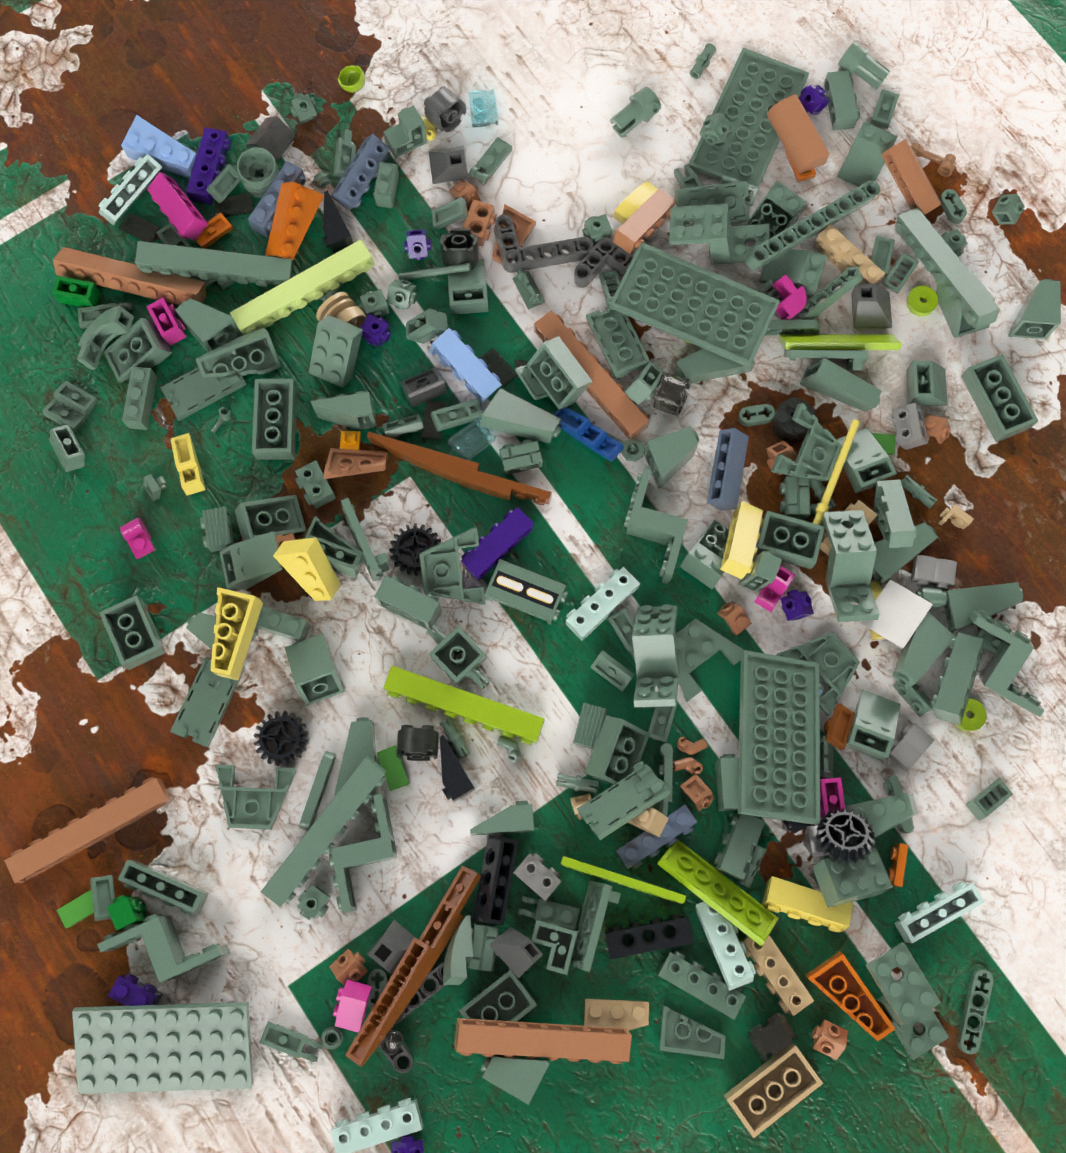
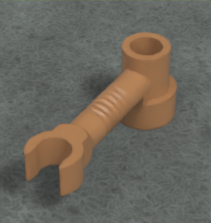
(946, 163)

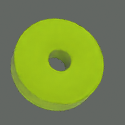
(916, 306)
(978, 716)

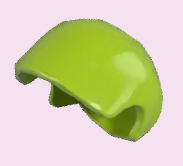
(352, 79)

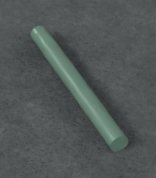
(434, 271)

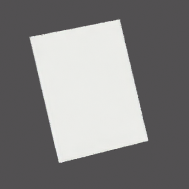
(898, 614)

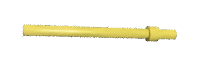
(823, 506)

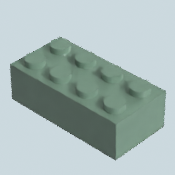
(999, 398)
(274, 419)
(958, 678)

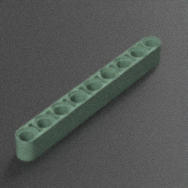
(821, 219)

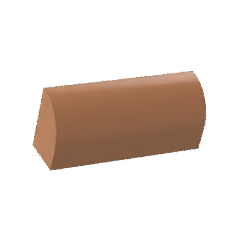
(798, 134)
(911, 177)

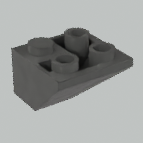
(448, 164)
(871, 307)
(391, 947)
(516, 951)

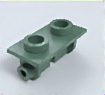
(528, 289)
(918, 702)
(826, 759)

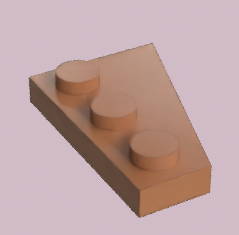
(523, 227)
(352, 462)

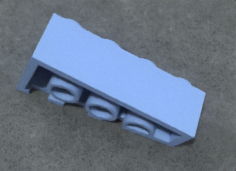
(165, 150)
(465, 365)

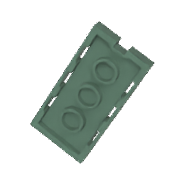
(733, 195)
(618, 343)
(854, 357)
(194, 391)
(375, 565)
(204, 704)
(623, 801)
(591, 923)

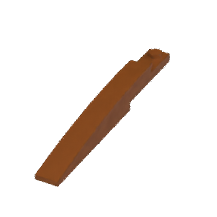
(460, 471)
(413, 967)

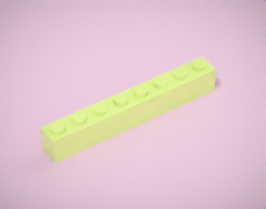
(303, 288)

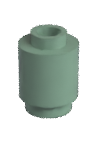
(934, 596)

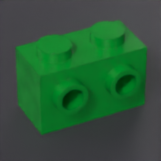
(76, 292)
(127, 911)

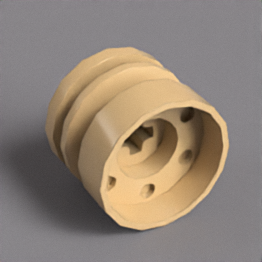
(342, 308)

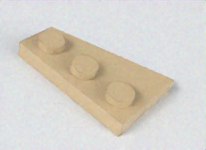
(616, 1013)

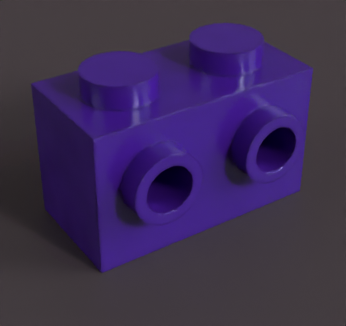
(133, 992)

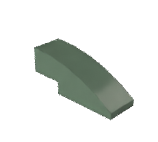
(458, 954)

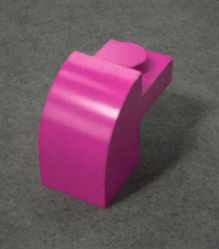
(793, 298)
(137, 537)
(772, 593)

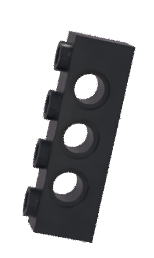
(495, 880)
(681, 936)

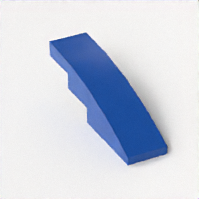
(588, 434)

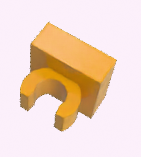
(350, 440)

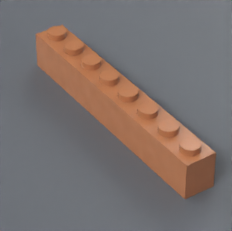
(127, 277)
(603, 389)
(87, 830)
(542, 1040)

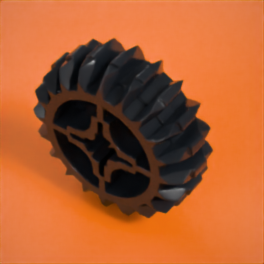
(407, 549)
(280, 747)
(832, 832)

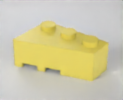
(309, 567)

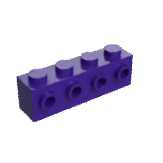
(208, 164)
(497, 543)

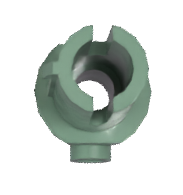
(863, 65)
(641, 108)

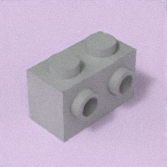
(910, 426)
(537, 876)

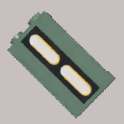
(526, 591)

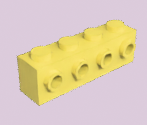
(742, 540)
(805, 904)

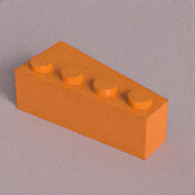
(292, 219)
(846, 989)

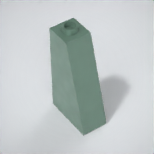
(707, 365)
(840, 385)
(520, 418)
(891, 560)
(989, 599)
(921, 651)
(358, 746)

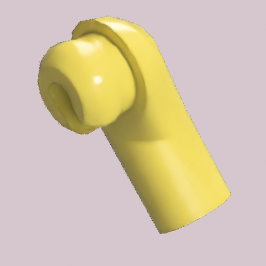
(429, 129)

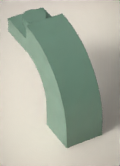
(101, 332)

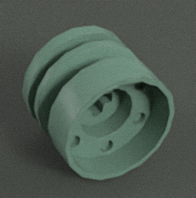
(257, 170)

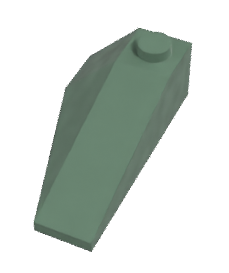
(244, 355)

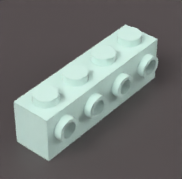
(131, 188)
(602, 603)
(938, 912)
(726, 947)
(377, 1127)

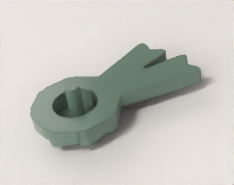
(632, 450)

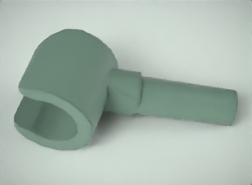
(222, 418)

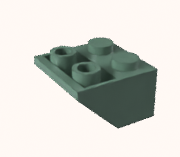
(926, 384)

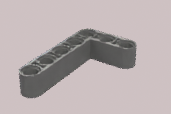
(536, 251)
(603, 258)
(423, 995)

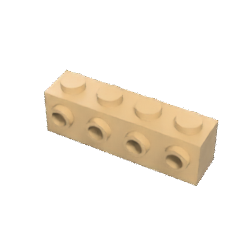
(845, 255)
(779, 975)

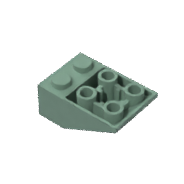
(778, 209)
(468, 290)
(347, 410)
(866, 462)
(707, 554)
(250, 561)
(874, 725)

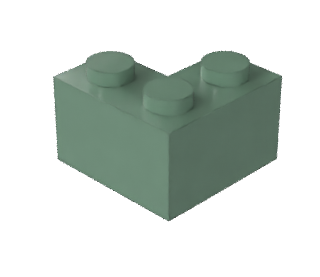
(407, 134)
(561, 943)

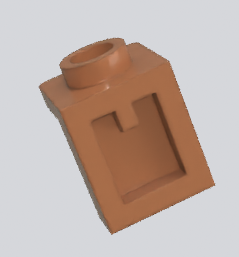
(698, 792)

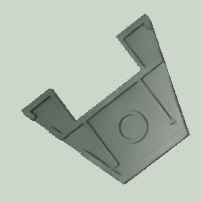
(817, 451)
(442, 569)
(695, 646)
(835, 665)
(253, 806)

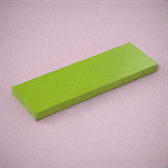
(839, 342)
(623, 880)
(718, 892)

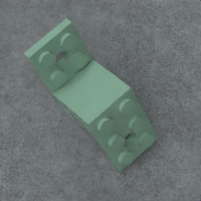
(715, 228)
(655, 526)
(850, 566)
(656, 656)
(1007, 662)
(362, 854)
(163, 947)
(907, 1000)

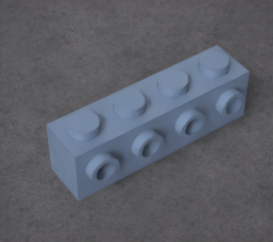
(360, 172)
(263, 214)
(728, 469)
(647, 844)

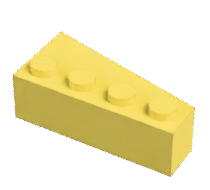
(233, 631)

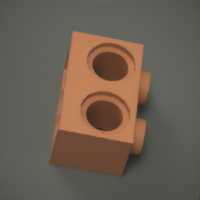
(483, 224)

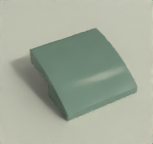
(70, 406)

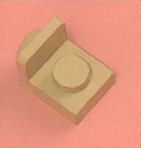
(957, 516)

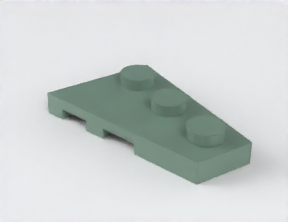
(686, 1036)

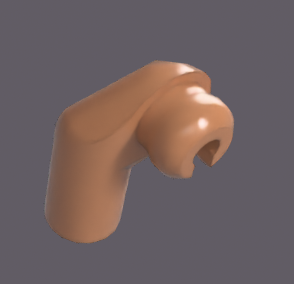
(690, 747)
(688, 764)

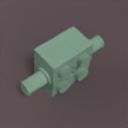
(458, 643)

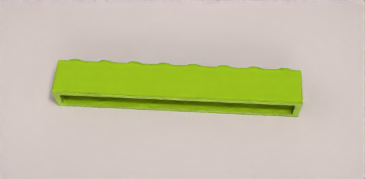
(463, 704)

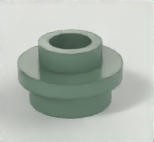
(321, 180)
(325, 1037)

